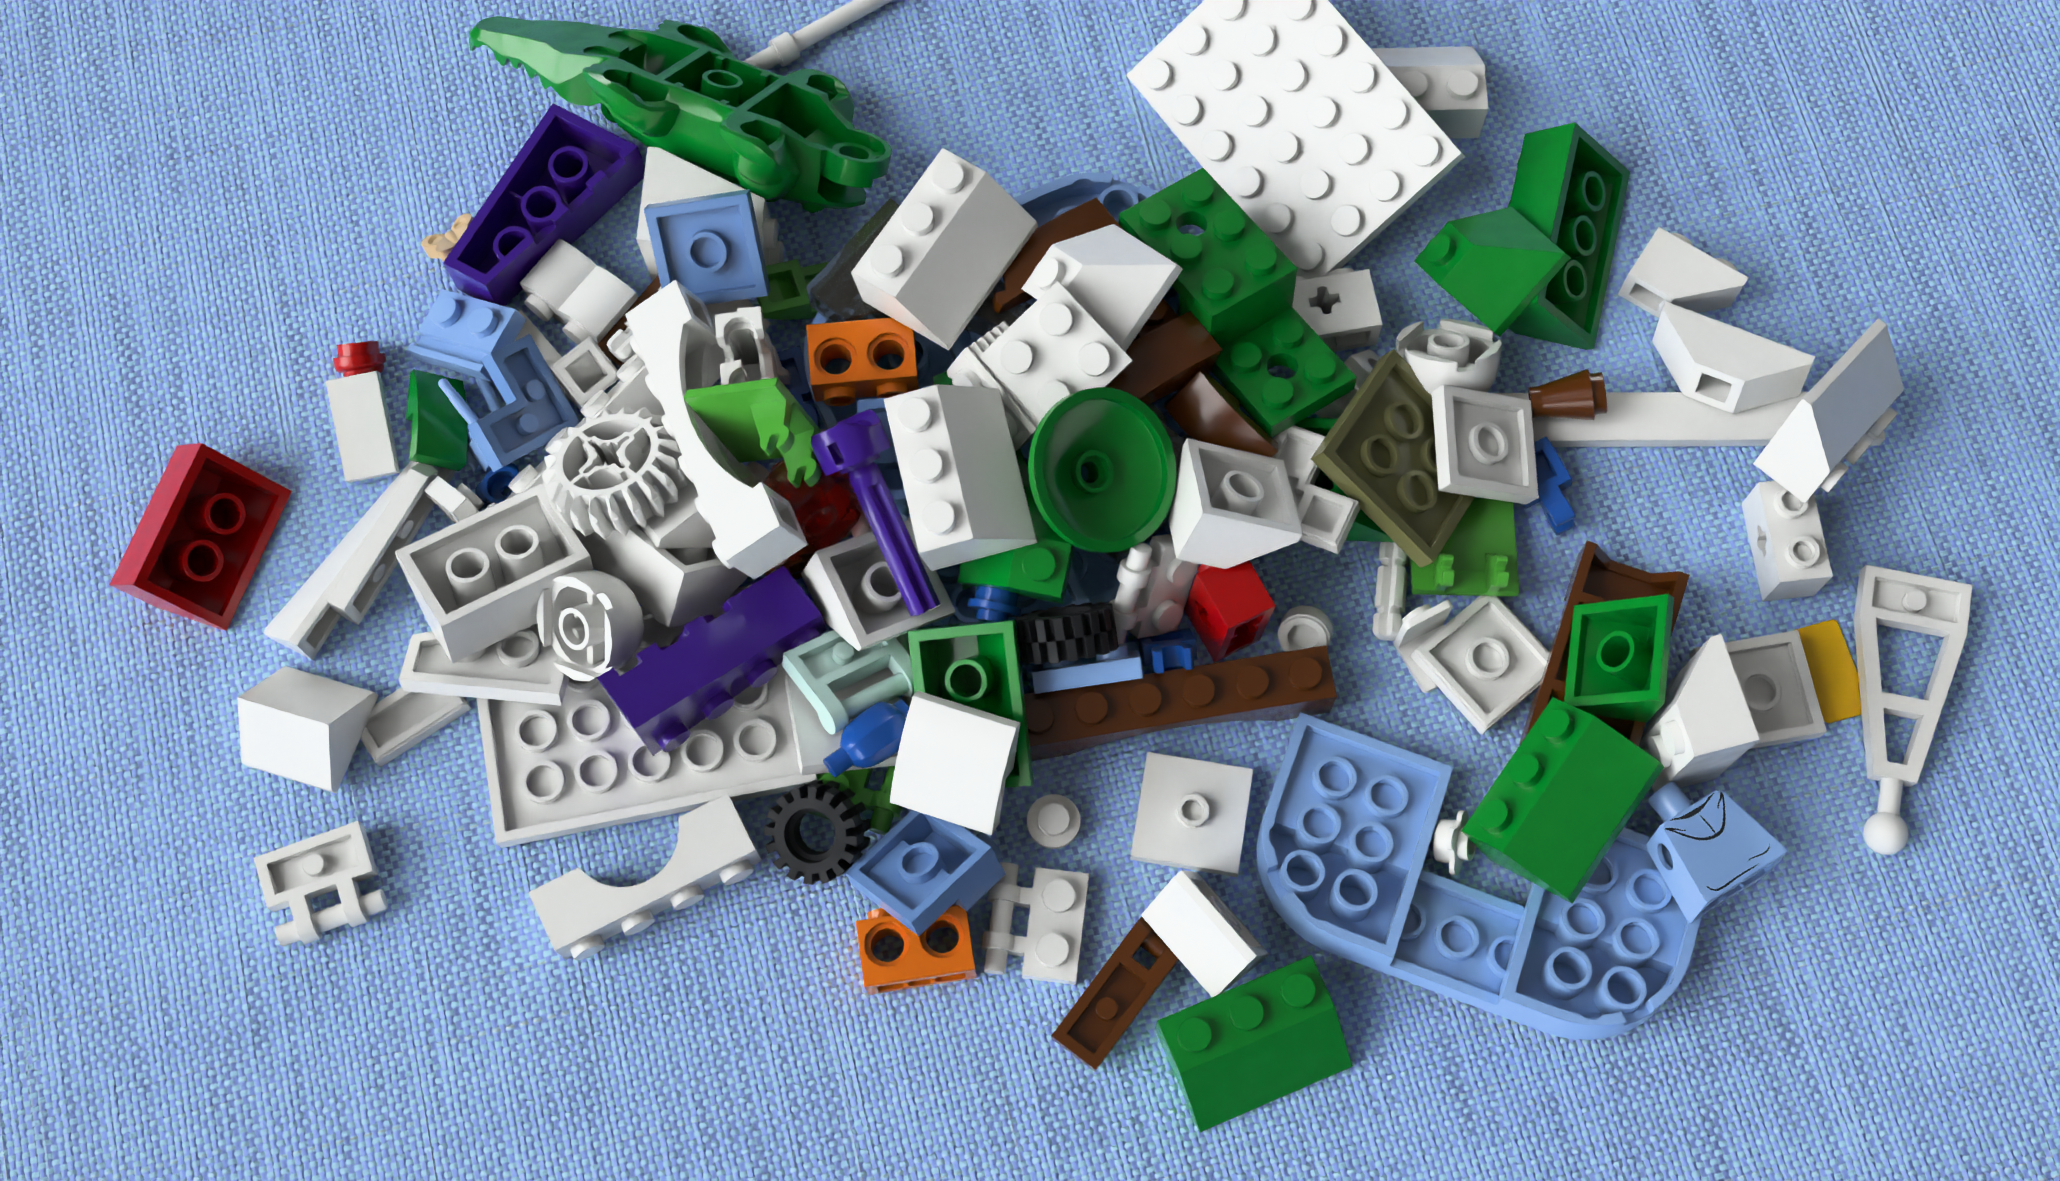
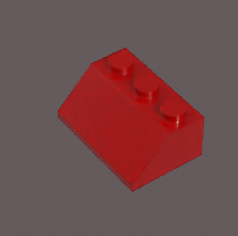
(201, 536)

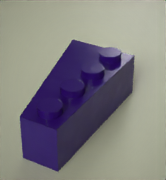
(550, 192)

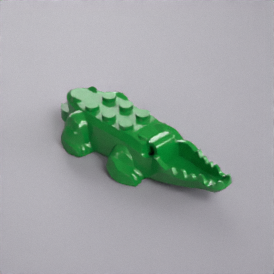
(703, 105)

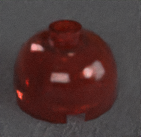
(823, 511)

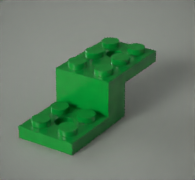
(1244, 299)

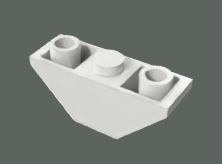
(1726, 362)

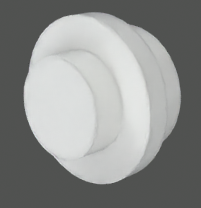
(1053, 821)

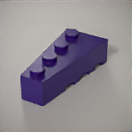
(713, 661)

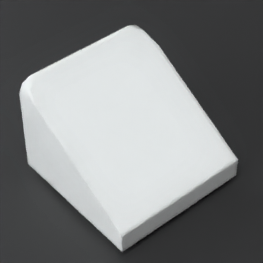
(584, 372)

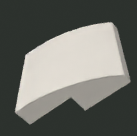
(954, 762)

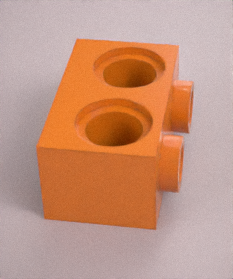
(862, 345)
(918, 962)

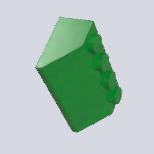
(1576, 200)

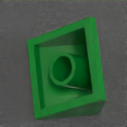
(1620, 657)

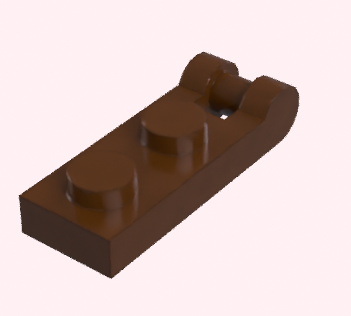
(1115, 997)

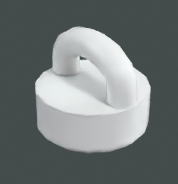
(1304, 628)

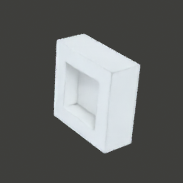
(455, 503)

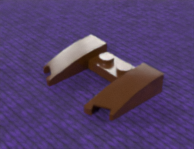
(1167, 345)

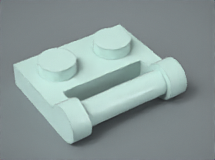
(833, 663)

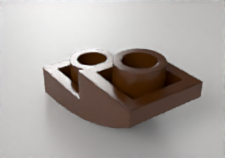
(1214, 416)

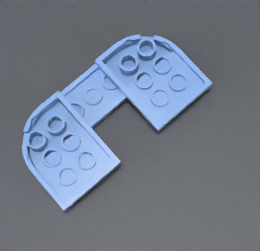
(1347, 875)

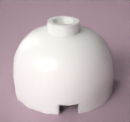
(1453, 355)
(590, 623)

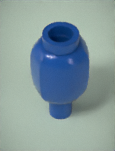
(869, 738)

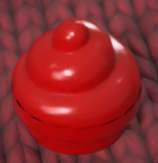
(359, 358)

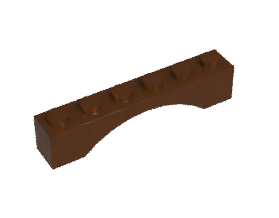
(1234, 690)

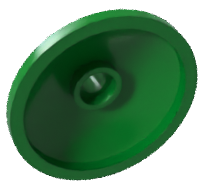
(1127, 467)

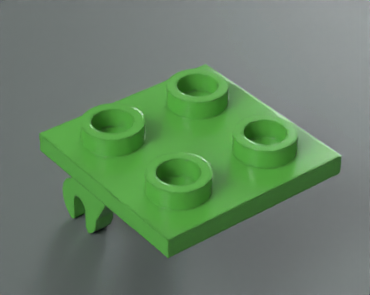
(760, 423)
(1476, 557)

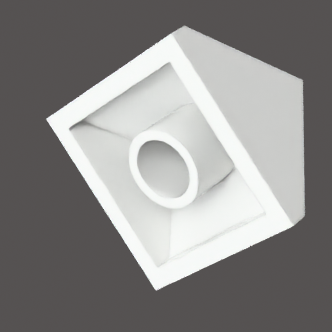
(303, 726)
(1203, 932)

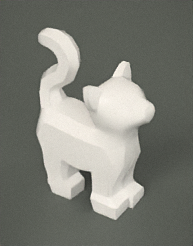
(747, 348)

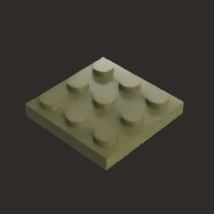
(1387, 460)

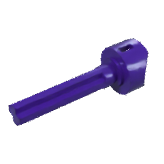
(852, 450)

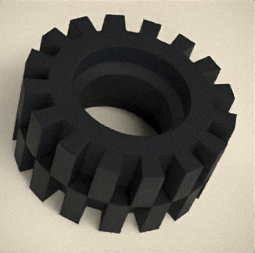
(1067, 633)
(789, 843)

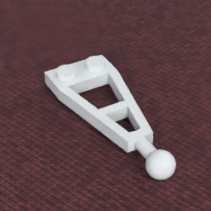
(1918, 606)

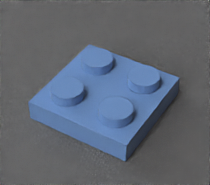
(709, 246)

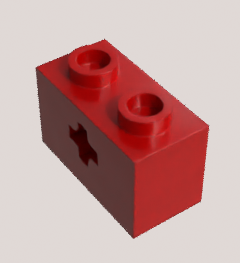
(1228, 608)

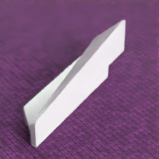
(358, 565)

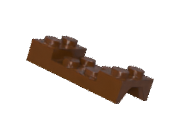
(1593, 581)

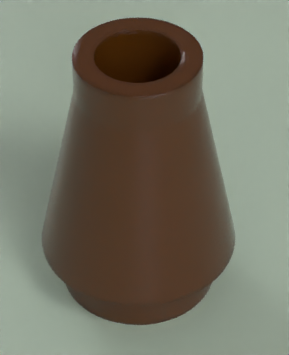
(1571, 397)

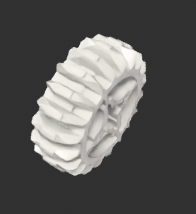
(613, 472)

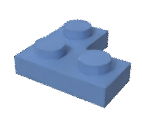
(533, 409)

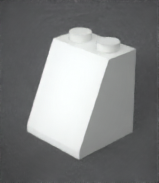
(676, 179)

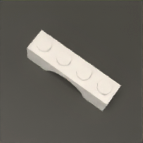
(709, 850)

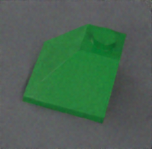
(1492, 264)
(1030, 571)

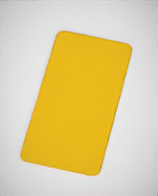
(1831, 670)

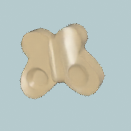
(441, 244)

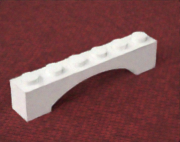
(750, 524)

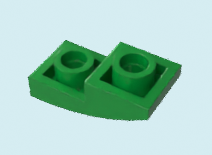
(438, 429)

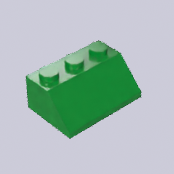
(979, 669)
(1562, 800)
(1254, 1043)

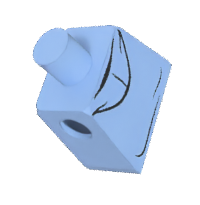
(1708, 849)

